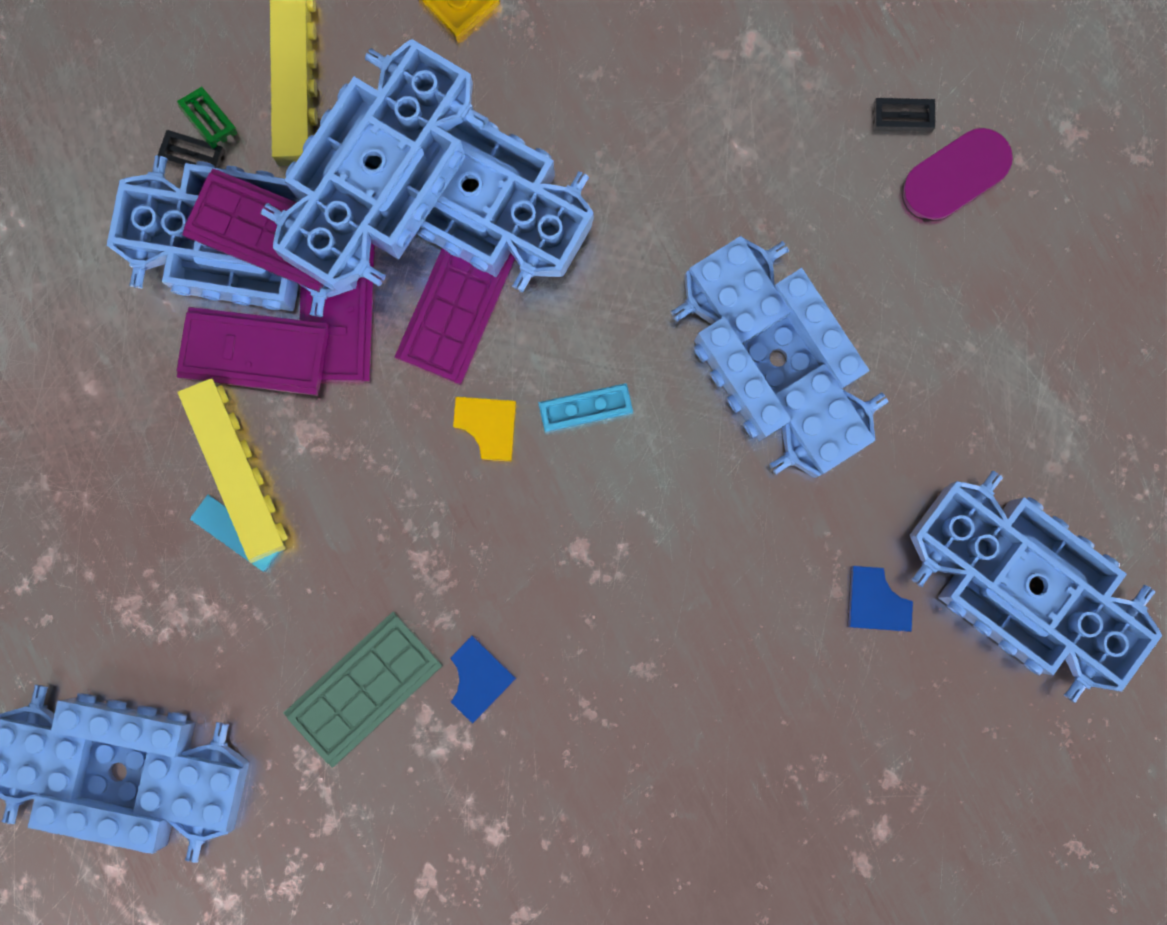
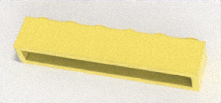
(292, 77)
(232, 471)

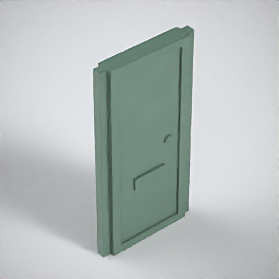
(362, 689)

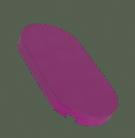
(957, 174)

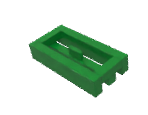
(220, 135)

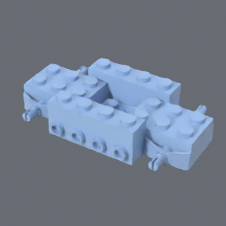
(350, 205)
(510, 210)
(149, 230)
(755, 317)
(993, 564)
(68, 765)

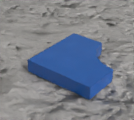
(875, 604)
(480, 679)

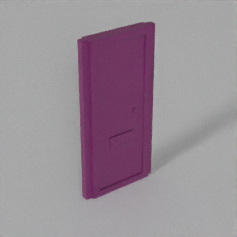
(231, 221)
(451, 317)
(349, 330)
(253, 350)

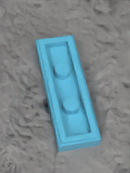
(585, 407)
(214, 519)

